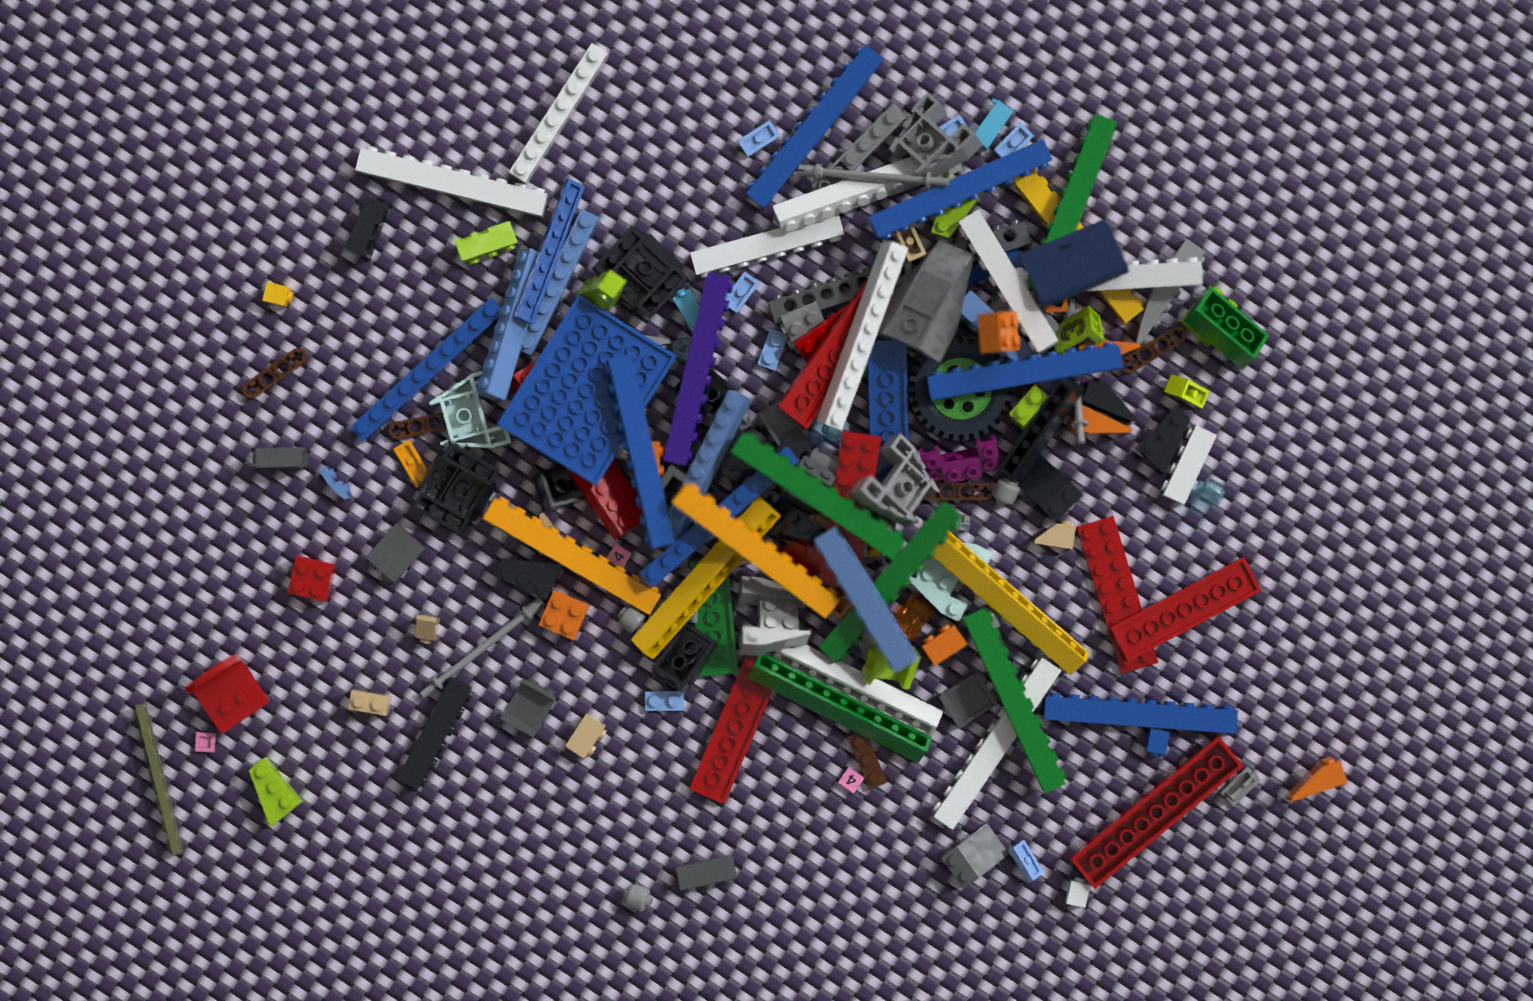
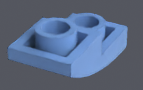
(339, 487)

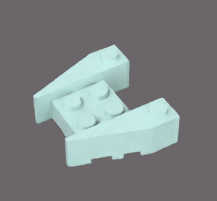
(466, 417)
(937, 584)

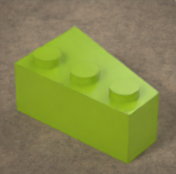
(948, 222)
(487, 243)
(603, 290)
(273, 791)

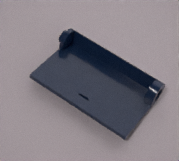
(1076, 268)

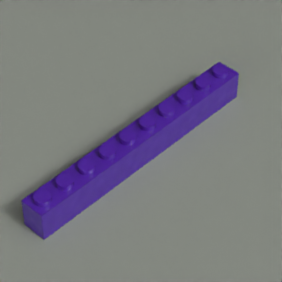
(697, 369)

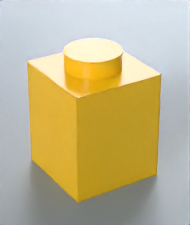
(277, 294)

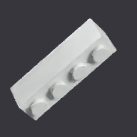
(1188, 465)

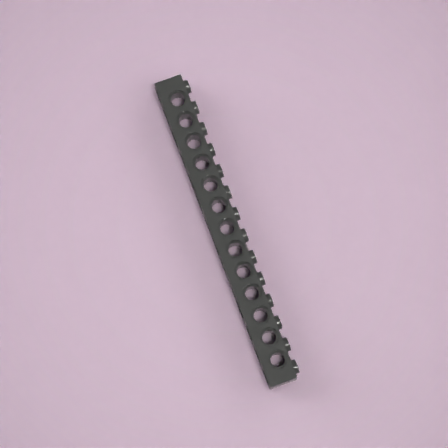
(777, 309)

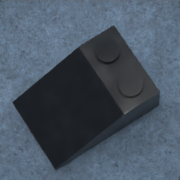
(715, 394)
(1103, 399)
(732, 466)
(556, 489)
(1049, 489)
(684, 658)

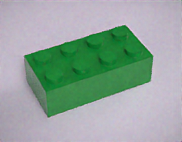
(1226, 328)

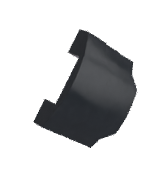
(647, 267)
(455, 487)

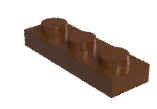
(867, 760)

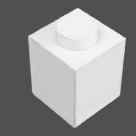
(1077, 892)

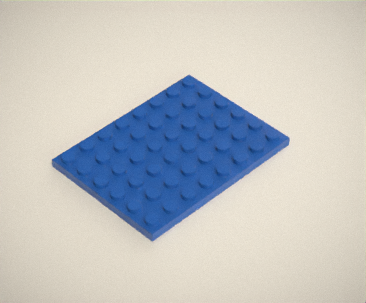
(567, 398)

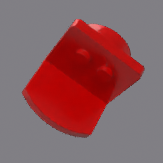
(228, 693)

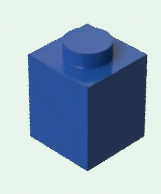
(1156, 742)

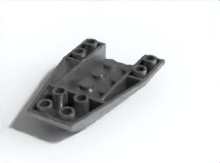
(929, 302)

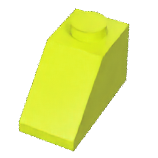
(1186, 391)

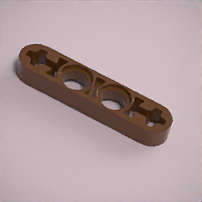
(1151, 348)
(273, 370)
(425, 422)
(956, 494)

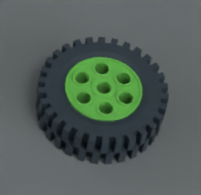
(956, 423)

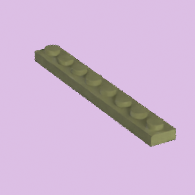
(156, 771)

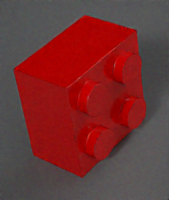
(311, 578)

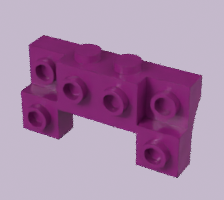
(961, 464)

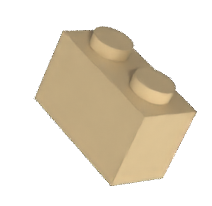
(369, 702)
(586, 735)

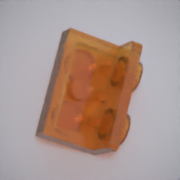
(913, 615)

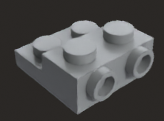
(800, 322)

